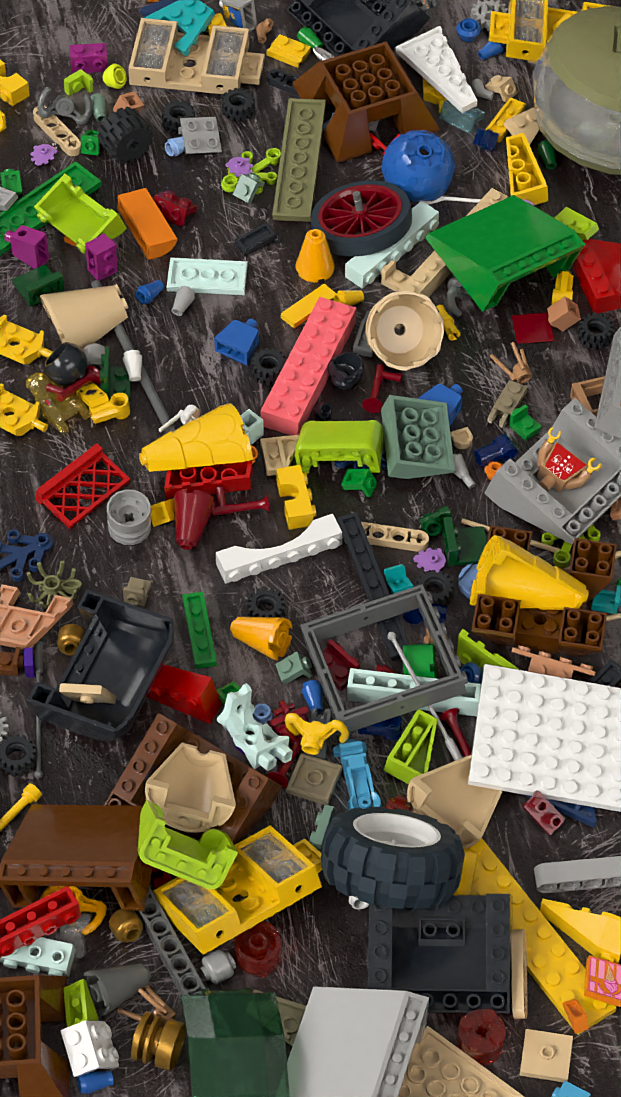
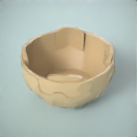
(421, 332)

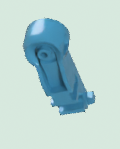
(357, 774)

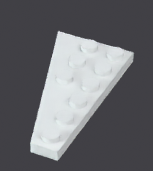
(438, 65)

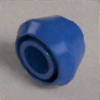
(468, 30)
(473, 673)

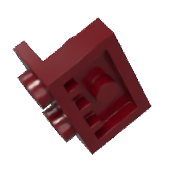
(339, 663)

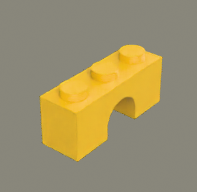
(12, 88)
(293, 483)

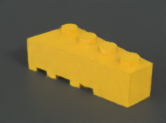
(524, 172)

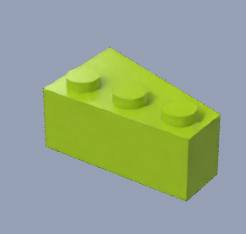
(413, 749)

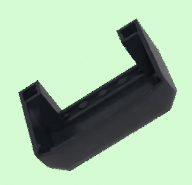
(121, 653)

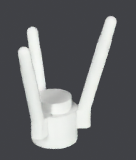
(190, 413)

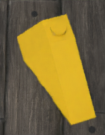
(593, 932)

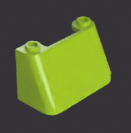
(77, 214)
(340, 442)
(196, 861)

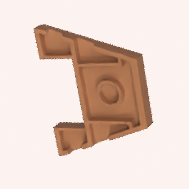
(24, 626)

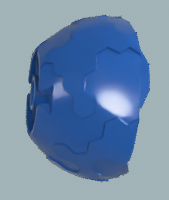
(418, 174)

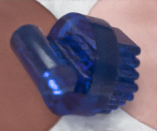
(486, 139)

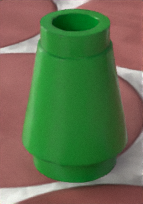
(309, 38)

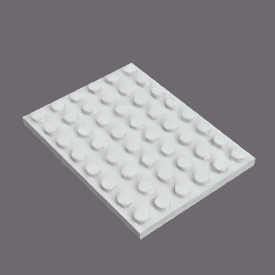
(548, 738)

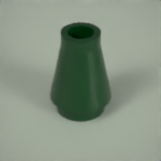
(547, 154)

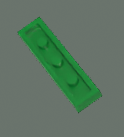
(199, 630)

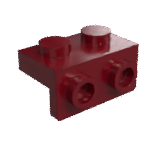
(174, 207)

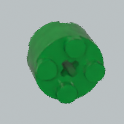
(421, 659)

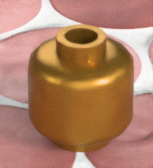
(70, 638)
(126, 925)

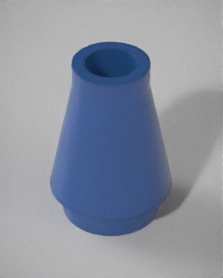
(490, 50)
(149, 291)
(313, 695)
(94, 1081)

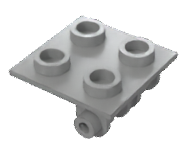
(200, 135)

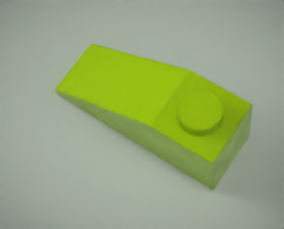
(79, 1004)

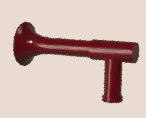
(91, 376)
(372, 404)
(222, 508)
(450, 717)
(280, 775)

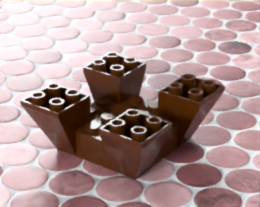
(363, 89)
(553, 631)
(23, 1055)

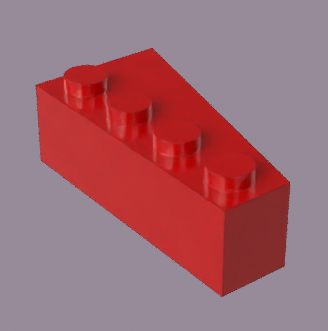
(206, 478)
(187, 693)

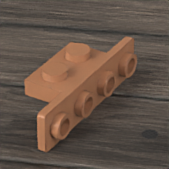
(545, 665)

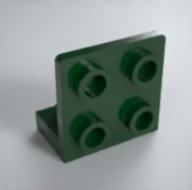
(38, 282)
(113, 378)
(462, 544)

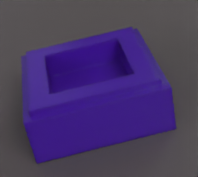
(29, 662)

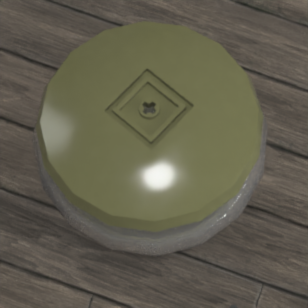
(580, 89)

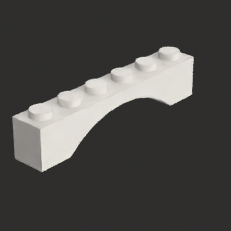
(242, 562)

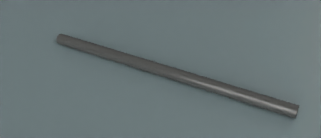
(145, 380)

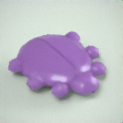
(42, 154)
(239, 166)
(430, 559)

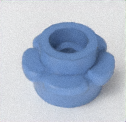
(262, 709)

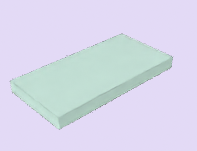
(207, 276)

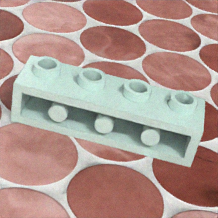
(44, 956)

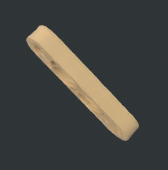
(54, 132)
(391, 531)
(519, 973)

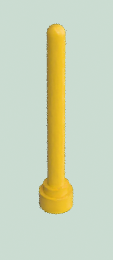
(29, 795)

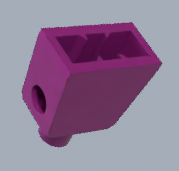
(29, 245)

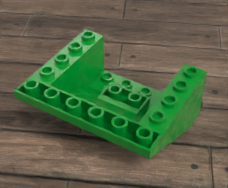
(502, 246)

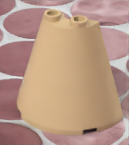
(85, 313)
(192, 789)
(453, 802)

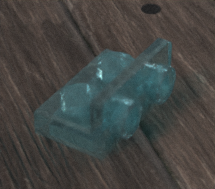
(463, 121)

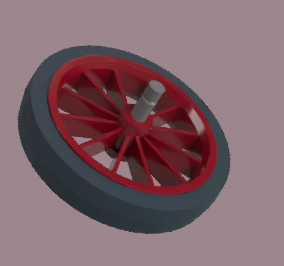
(391, 213)

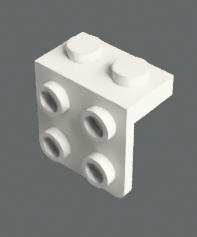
(89, 1047)

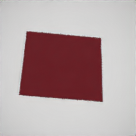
(532, 328)

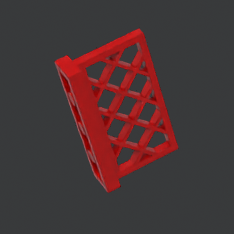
(74, 471)

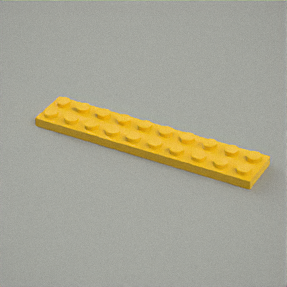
(548, 956)

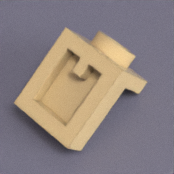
(392, 277)

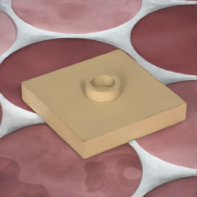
(87, 693)
(546, 1055)

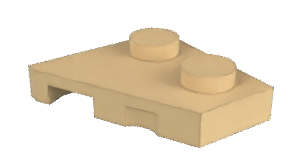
(523, 123)
(278, 452)

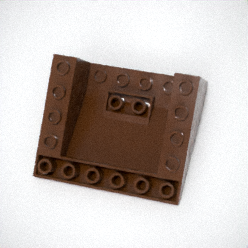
(251, 789)
(76, 849)

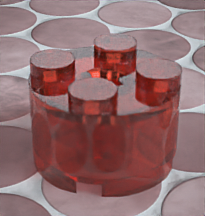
(258, 949)
(481, 1035)

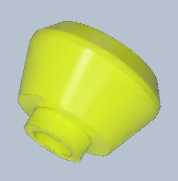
(114, 76)

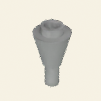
(462, 471)

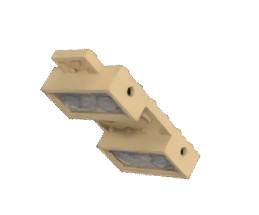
(219, 59)

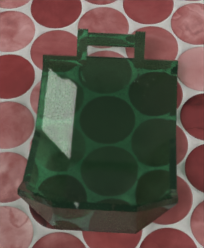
(235, 1044)

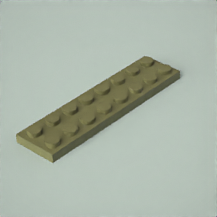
(299, 160)

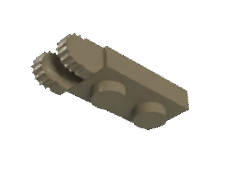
(507, 402)

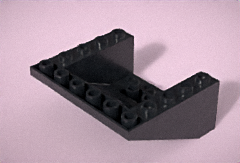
(358, 24)
(445, 952)

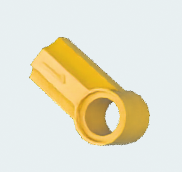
(563, 286)
(116, 407)

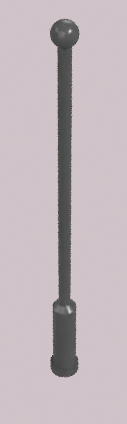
(38, 670)

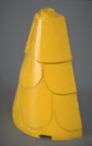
(205, 441)
(517, 574)

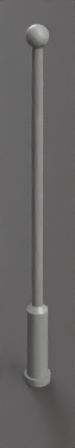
(448, 741)

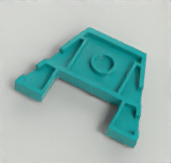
(191, 19)

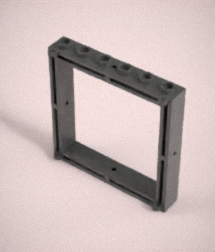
(370, 613)

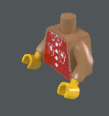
(561, 467)

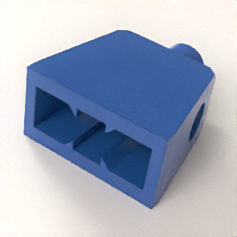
(238, 340)
(448, 395)

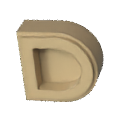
(461, 438)

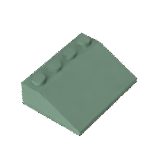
(416, 437)

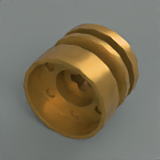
(155, 1040)

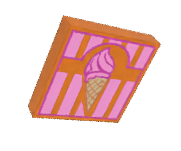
(603, 980)

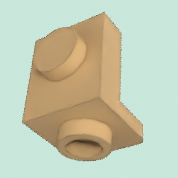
(502, 85)

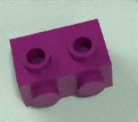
(88, 57)
(101, 257)

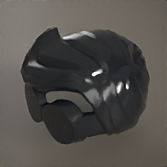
(346, 370)

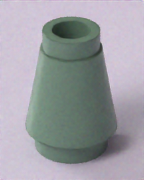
(99, 107)

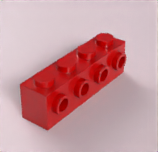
(38, 920)

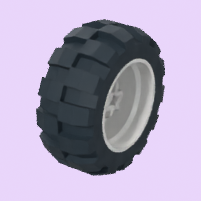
(392, 857)

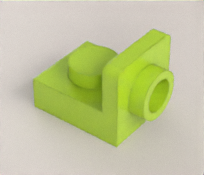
(77, 81)

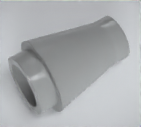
(183, 299)

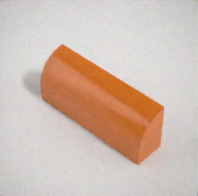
(146, 223)

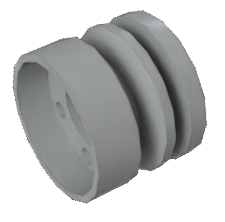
(129, 517)

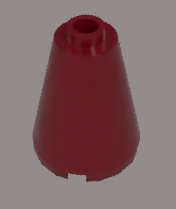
(191, 516)

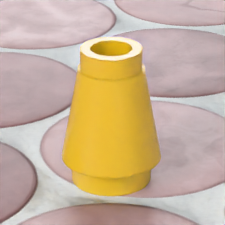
(349, 297)

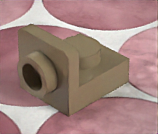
(136, 591)

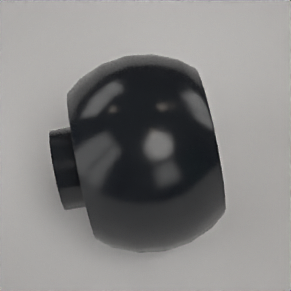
(66, 364)

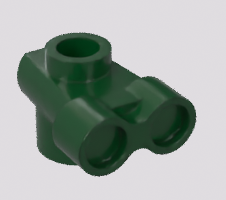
(433, 522)

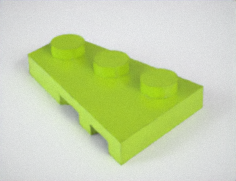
(580, 224)
(473, 652)

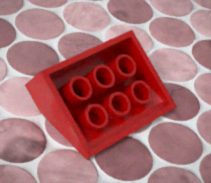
(600, 274)

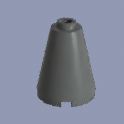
(115, 985)

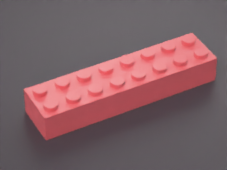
(307, 366)

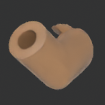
(263, 28)

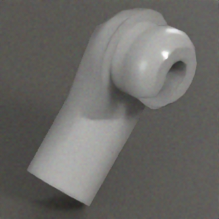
(480, 91)

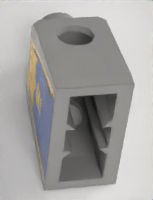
(240, 13)

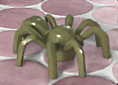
(53, 585)

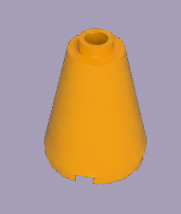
(315, 257)
(264, 634)

